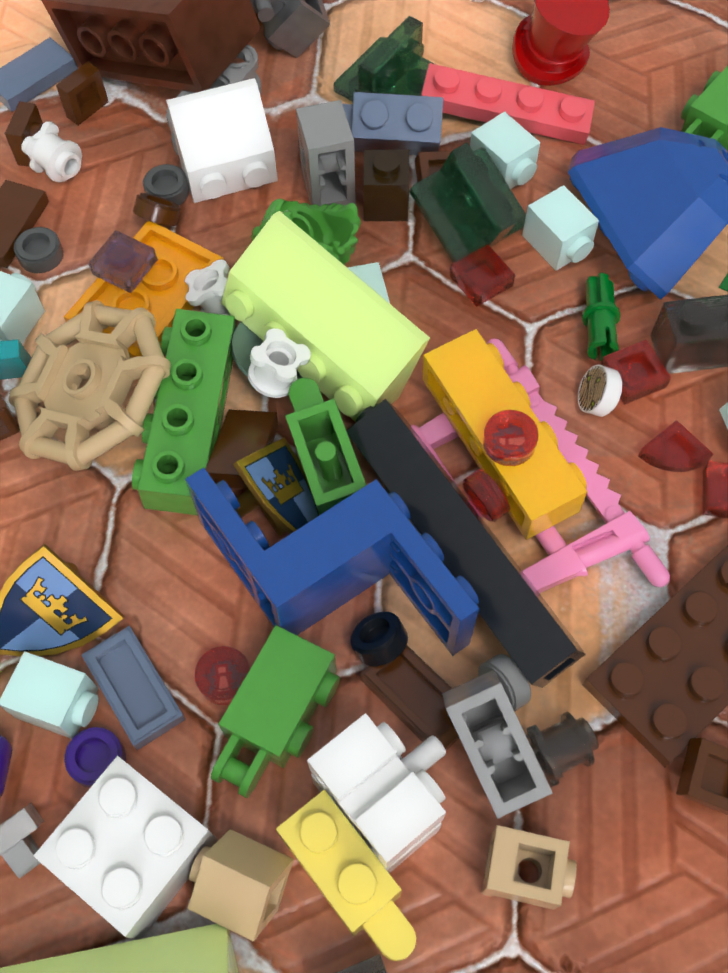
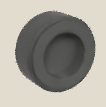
(167, 182)
(38, 250)

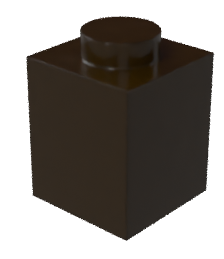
(386, 185)

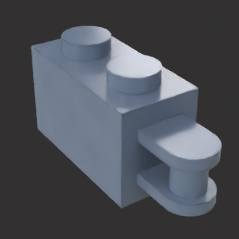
(395, 122)

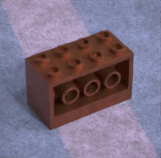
(156, 41)

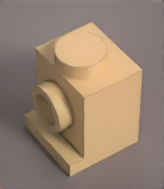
(550, 856)

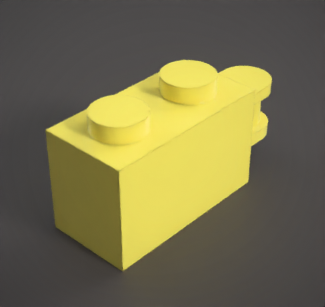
(348, 875)

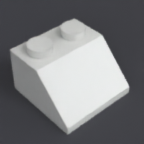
(223, 140)

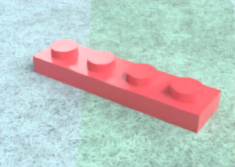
(532, 107)

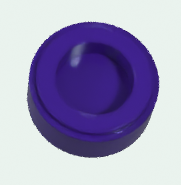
(91, 754)

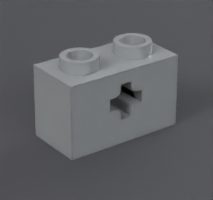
(326, 153)
(496, 744)

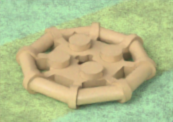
(102, 358)

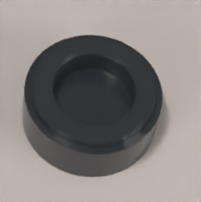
(379, 638)

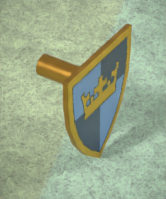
(276, 486)
(51, 607)

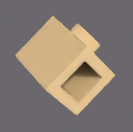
(239, 883)

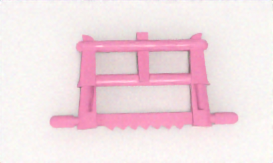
(621, 529)

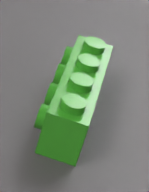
(186, 409)

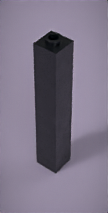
(470, 549)

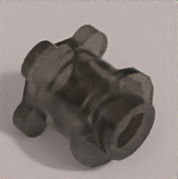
(563, 746)

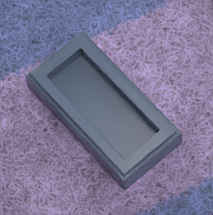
(34, 73)
(133, 688)

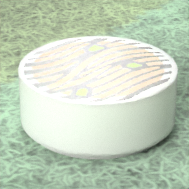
(599, 390)

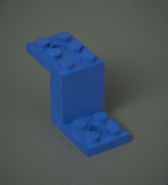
(337, 560)

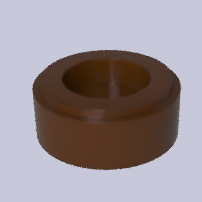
(156, 209)

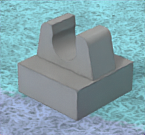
(17, 844)

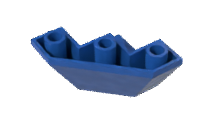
(656, 200)

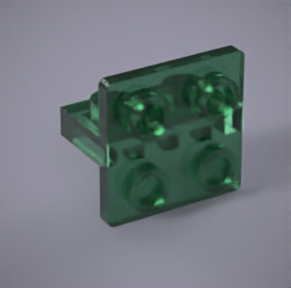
(389, 65)
(468, 203)

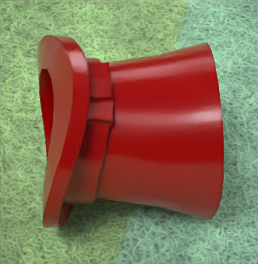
(555, 39)

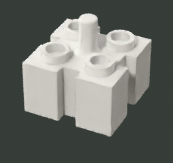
(378, 791)

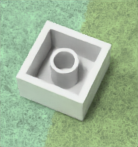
(125, 849)

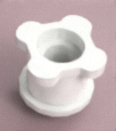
(53, 154)
(208, 287)
(276, 363)

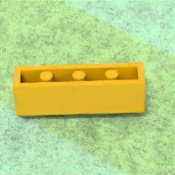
(472, 387)

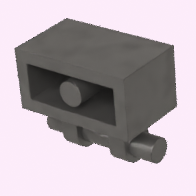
(291, 23)

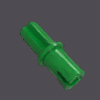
(601, 316)

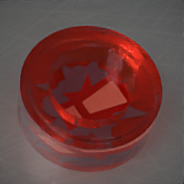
(510, 437)
(486, 495)
(221, 674)

